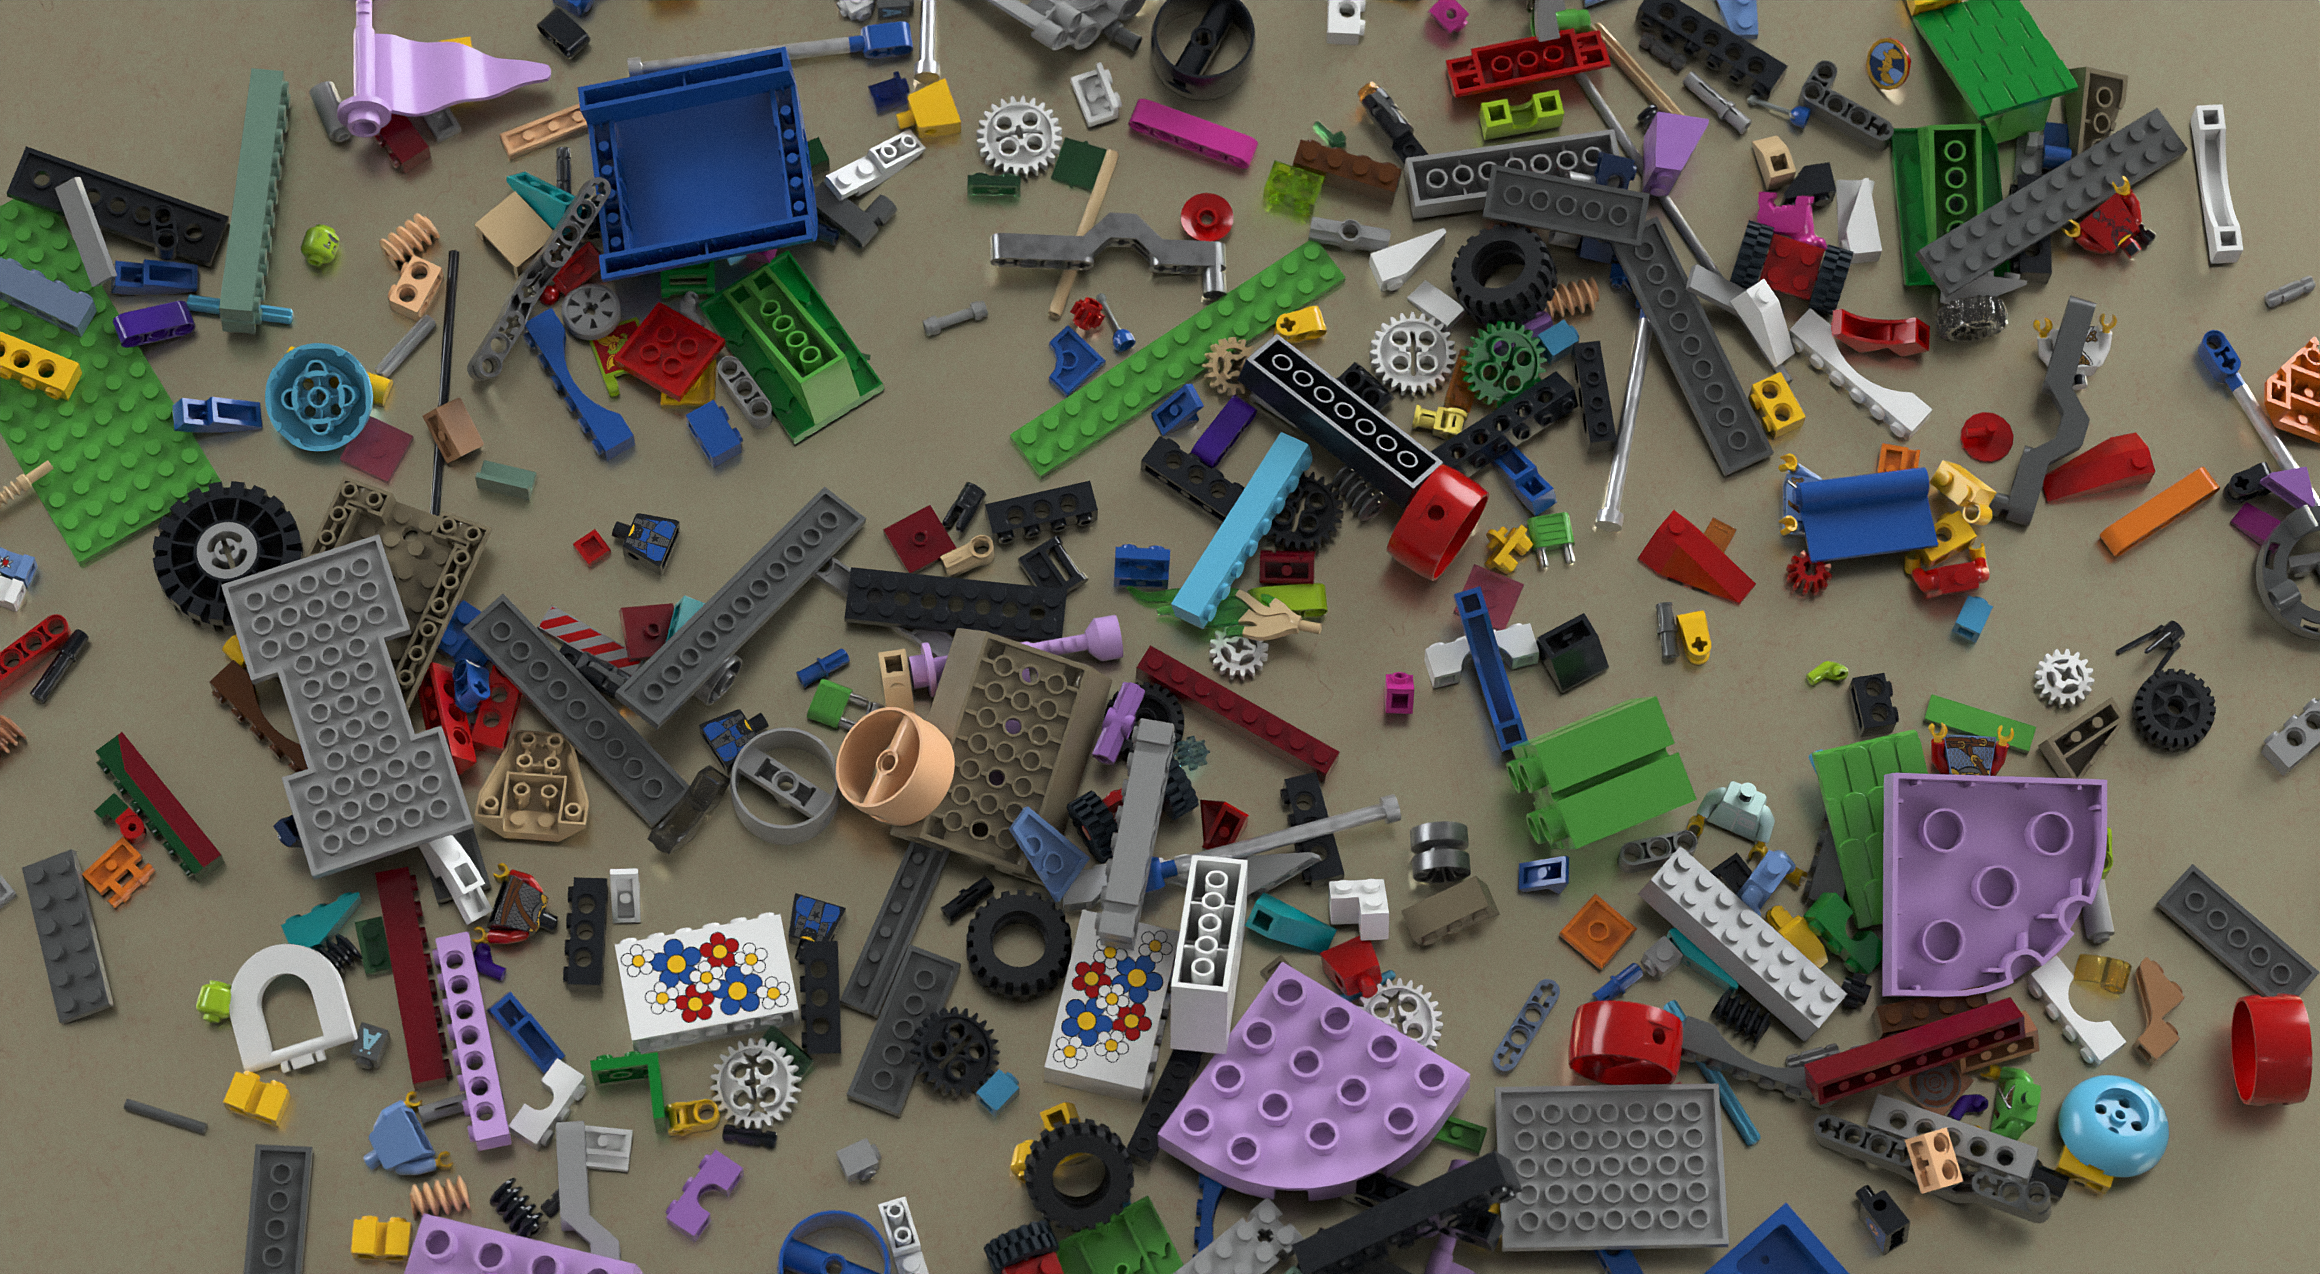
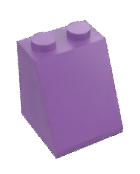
(1667, 150)

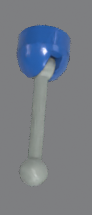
(1798, 115)
(1122, 338)

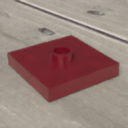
(919, 540)
(645, 629)

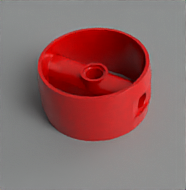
(1437, 522)
(1625, 1043)
(2271, 1049)

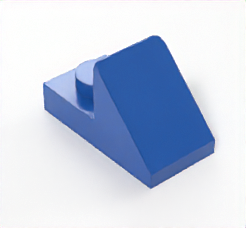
(1178, 410)
(1544, 874)

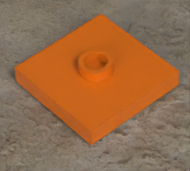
(1598, 931)

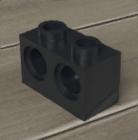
(1866, 705)

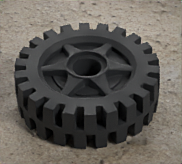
(1156, 706)
(2171, 729)

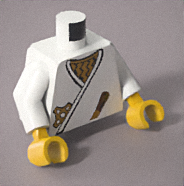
(2093, 354)

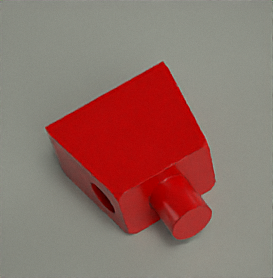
(1353, 967)

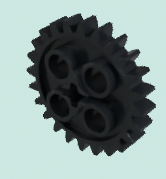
(1323, 518)
(937, 1033)

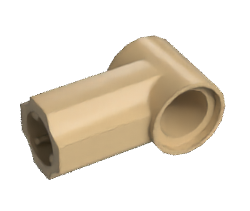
(966, 558)

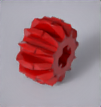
(1808, 582)

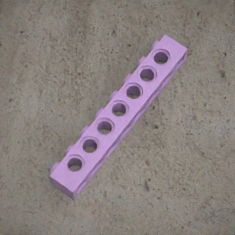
(458, 949)

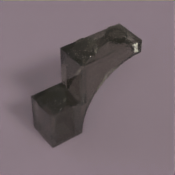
(690, 811)

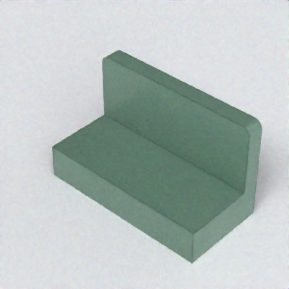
(506, 480)

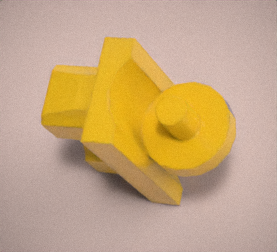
(1514, 540)

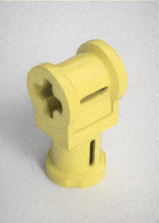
(1440, 421)

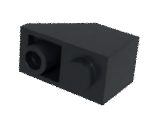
(1812, 181)

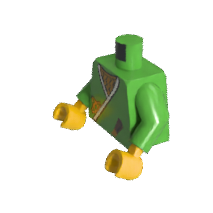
(2015, 1101)

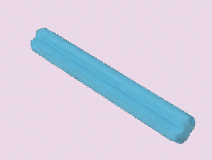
(211, 305)

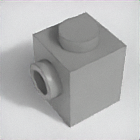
(1661, 958)
(859, 1160)

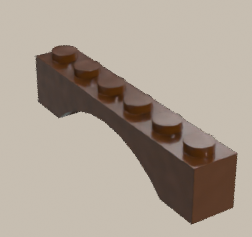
(235, 689)

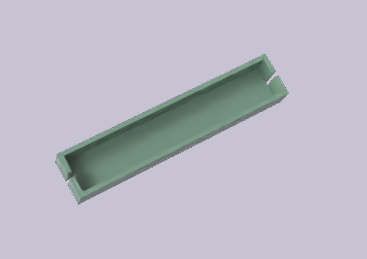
(254, 200)

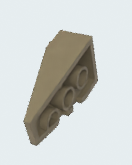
(2093, 107)

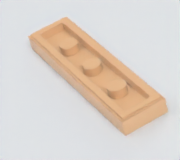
(543, 131)

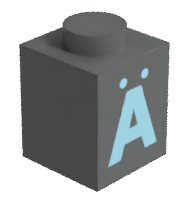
(893, 8)
(370, 1046)

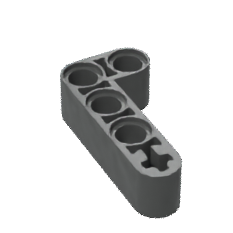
(1848, 109)

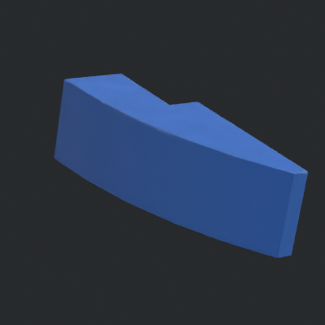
(154, 278)
(216, 415)
(1525, 481)
(525, 1032)

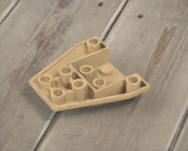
(534, 790)

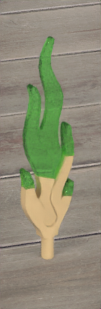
(1241, 609)

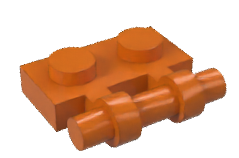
(112, 867)

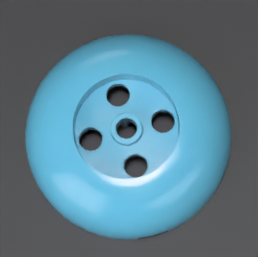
(288, 399)
(2108, 1138)

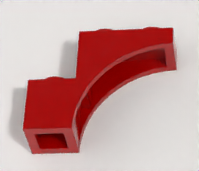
(1870, 334)

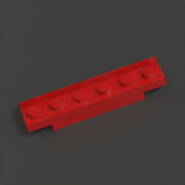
(1526, 62)

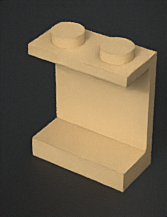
(514, 231)

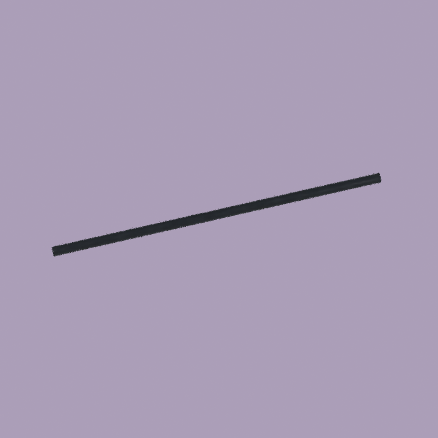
(445, 372)

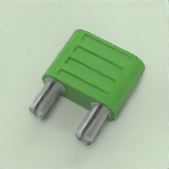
(1551, 533)
(831, 703)

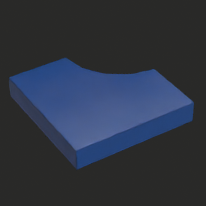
(1074, 361)

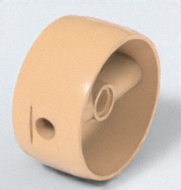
(910, 773)

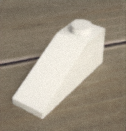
(1862, 230)
(1399, 262)
(1765, 320)

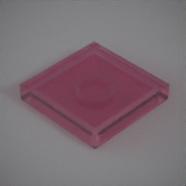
(377, 450)
(1499, 594)

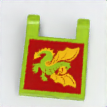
(607, 347)

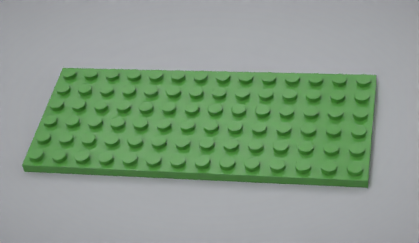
(115, 435)

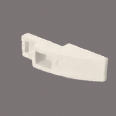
(876, 166)
(460, 876)
(902, 1237)

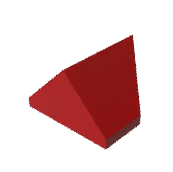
(1221, 823)

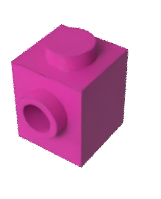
(1439, 10)
(1399, 693)

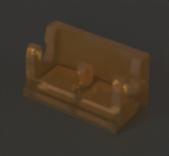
(1457, 394)

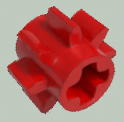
(1087, 313)

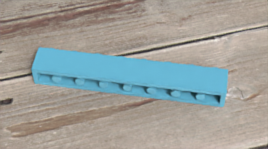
(1242, 530)

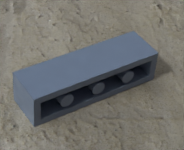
(45, 298)

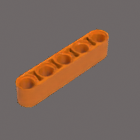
(2159, 511)

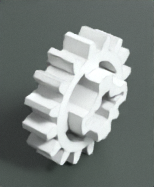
(1227, 647)
(2052, 672)

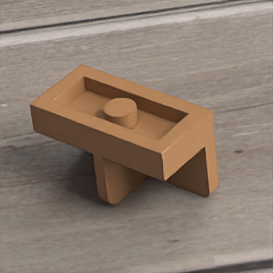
(453, 430)

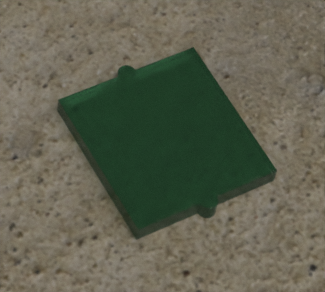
(1078, 164)

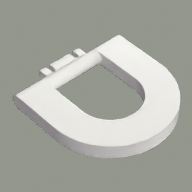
(248, 1016)

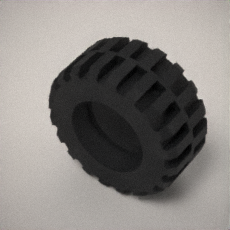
(1492, 251)
(1018, 910)
(1089, 1208)

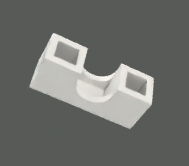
(537, 1126)

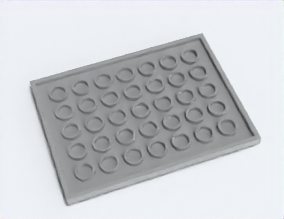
(1613, 1167)

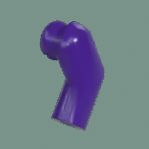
(485, 964)
(1968, 1104)

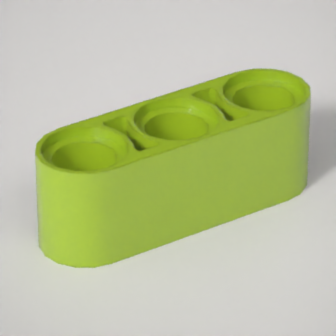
(1302, 599)

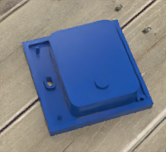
(1779, 1247)

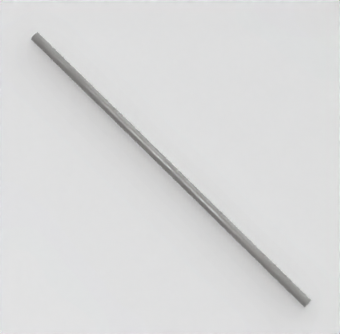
(1665, 201)

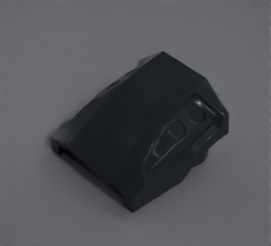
(1366, 386)

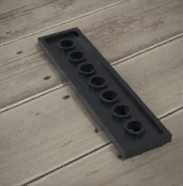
(114, 189)
(945, 590)

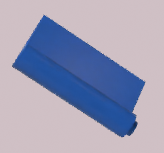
(1866, 514)

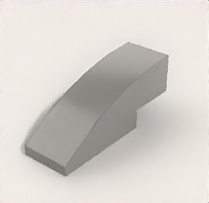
(1546, 20)

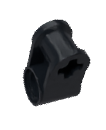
(2246, 485)

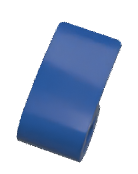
(2055, 145)

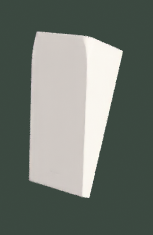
(1436, 304)

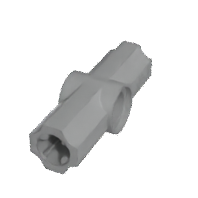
(1332, 232)

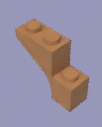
(2159, 1000)

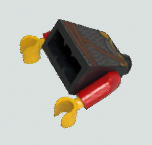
(517, 909)

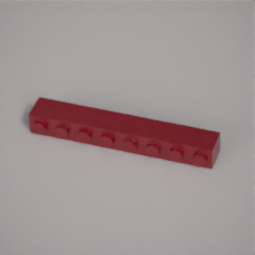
(1238, 714)
(412, 979)
(1914, 1051)

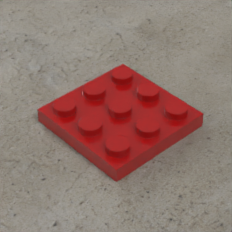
(669, 351)

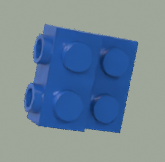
(455, 643)

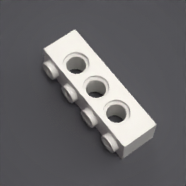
(1342, 29)

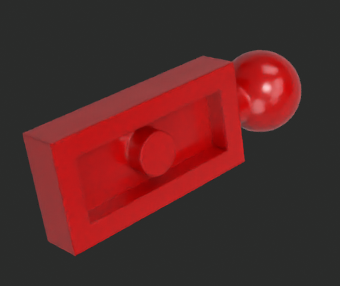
(573, 274)

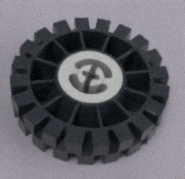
(186, 538)

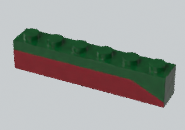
(159, 807)

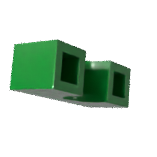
(1828, 919)

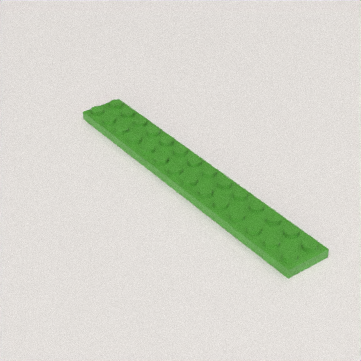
(1174, 358)

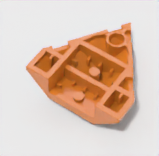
(2294, 393)

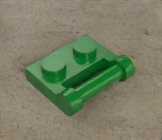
(703, 270)

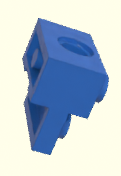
(1154, 576)

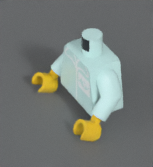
(1739, 810)

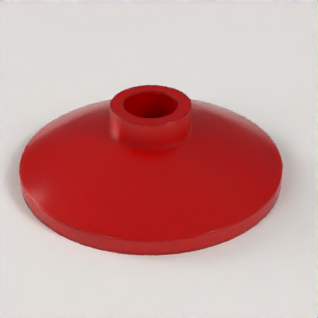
(1207, 207)

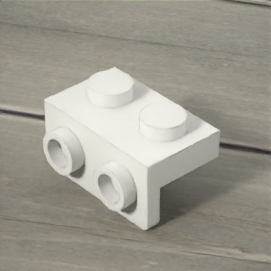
(1096, 95)

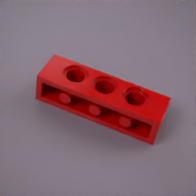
(439, 709)
(495, 739)

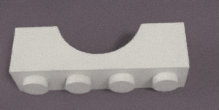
(1447, 660)
(2095, 1039)

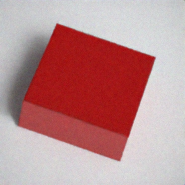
(592, 548)

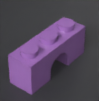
(716, 1174)

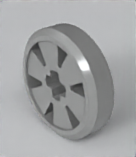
(589, 326)

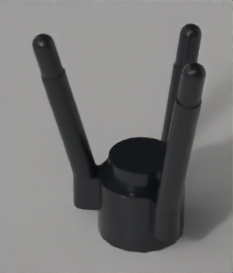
(2166, 636)

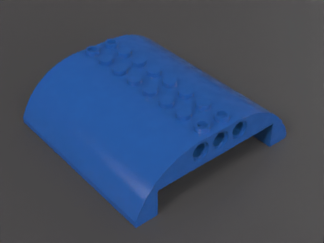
(700, 163)

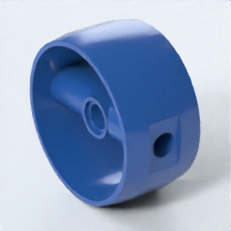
(810, 1260)

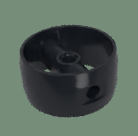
(1186, 75)

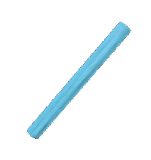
(1727, 1096)

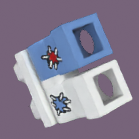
(15, 575)

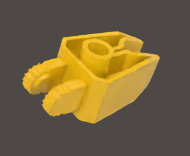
(1798, 934)

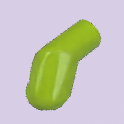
(1827, 670)

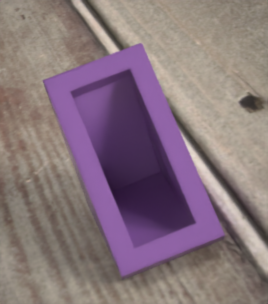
(2291, 486)

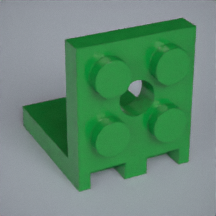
(634, 1067)

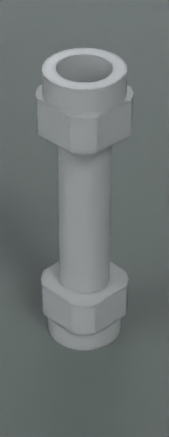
(933, 325)

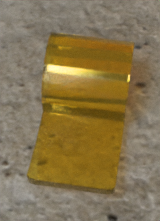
(2107, 971)

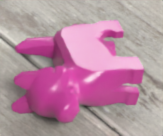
(1789, 220)

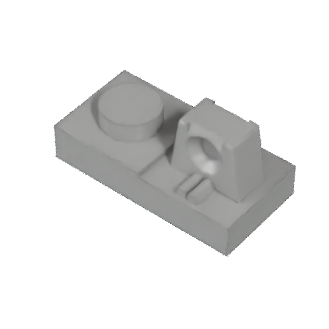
(2028, 155)
(2303, 564)

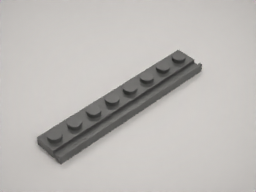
(894, 928)

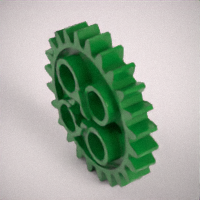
(1483, 354)

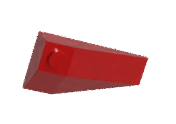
(2106, 467)
(1690, 557)

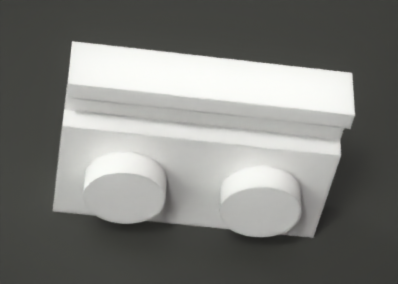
(608, 1148)

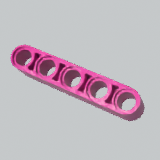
(1193, 133)

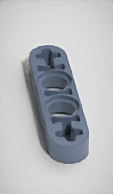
(1529, 1028)

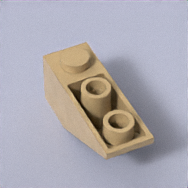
(896, 679)

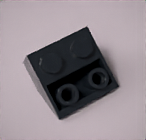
(1572, 652)

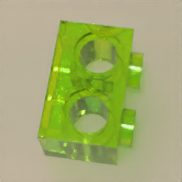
(1296, 182)

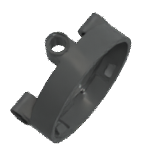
(2275, 589)

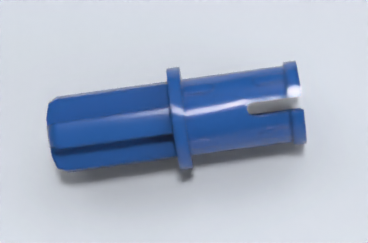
(822, 667)
(1618, 983)

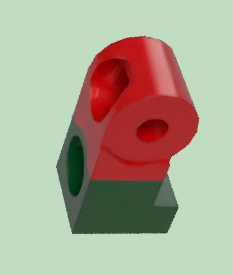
(123, 818)

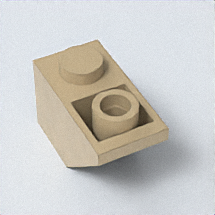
(1774, 162)

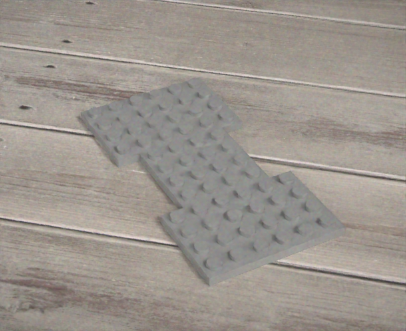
(368, 774)

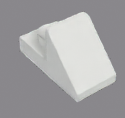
(625, 895)

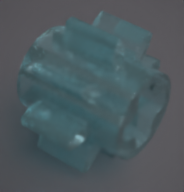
(1192, 753)

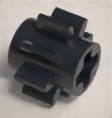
(1856, 990)

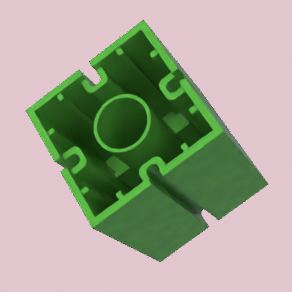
(1600, 774)

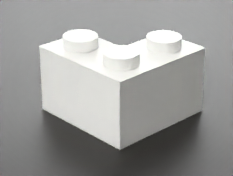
(1362, 904)

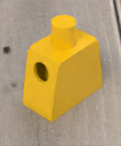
(931, 111)

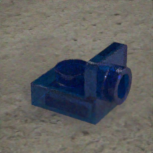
(889, 93)

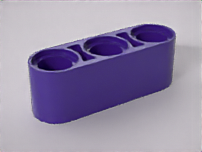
(154, 324)
(1224, 431)

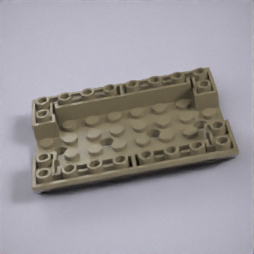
(427, 570)
(1039, 764)

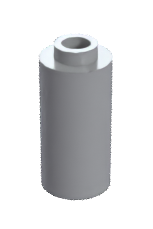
(326, 102)
(2098, 917)

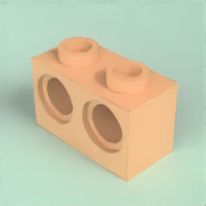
(421, 290)
(1934, 1160)

